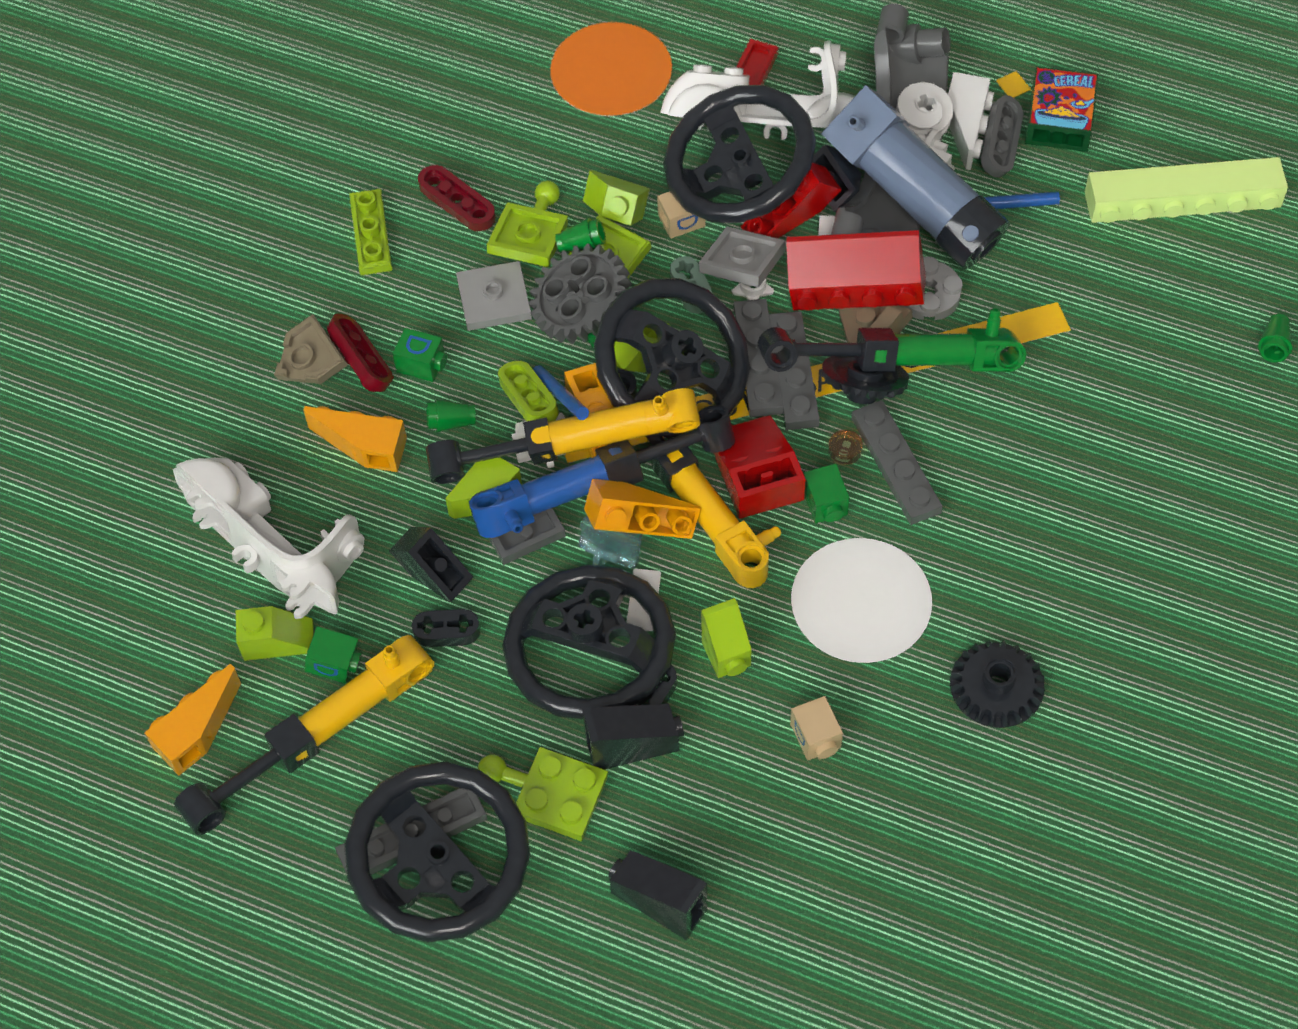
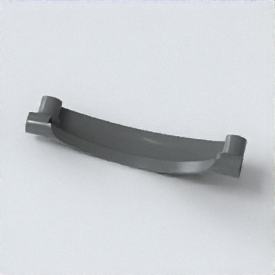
(902, 58)

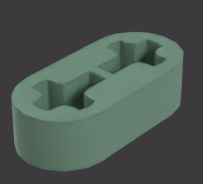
(690, 266)

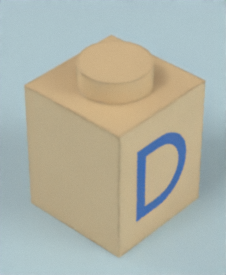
(675, 218)
(816, 729)

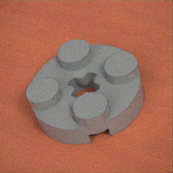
(947, 289)

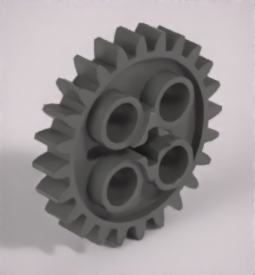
(577, 292)

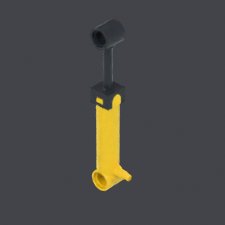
(672, 412)

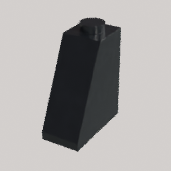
(630, 733)
(660, 892)

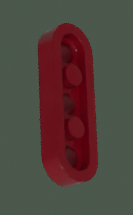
(453, 189)
(360, 353)

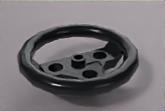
(737, 160)
(675, 352)
(591, 631)
(397, 806)

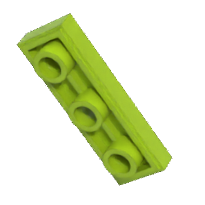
(370, 232)

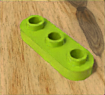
(527, 391)

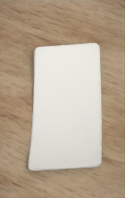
(636, 614)

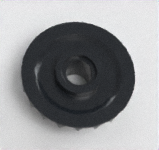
(860, 385)
(994, 702)

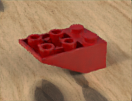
(761, 468)

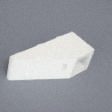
(969, 99)

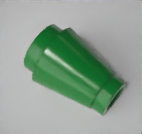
(579, 235)
(1276, 339)
(449, 415)

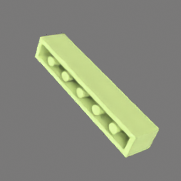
(1185, 190)

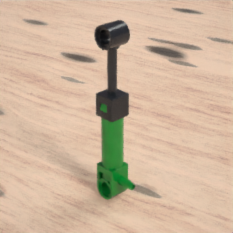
(884, 350)

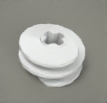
(925, 108)

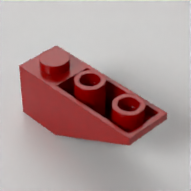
(810, 199)

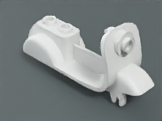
(702, 81)
(236, 510)

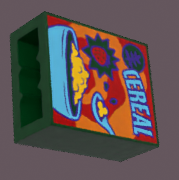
(1061, 109)

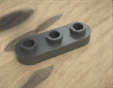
(1002, 136)

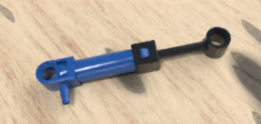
(514, 504)

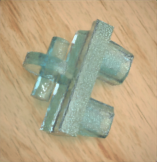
(610, 545)

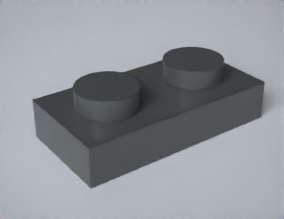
(534, 536)

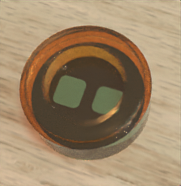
(845, 447)

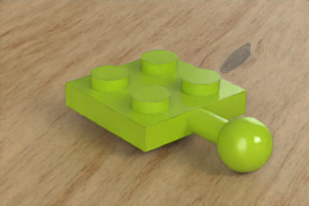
(529, 232)
(555, 792)

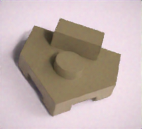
(878, 317)
(309, 354)

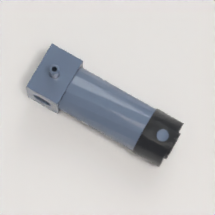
(922, 183)

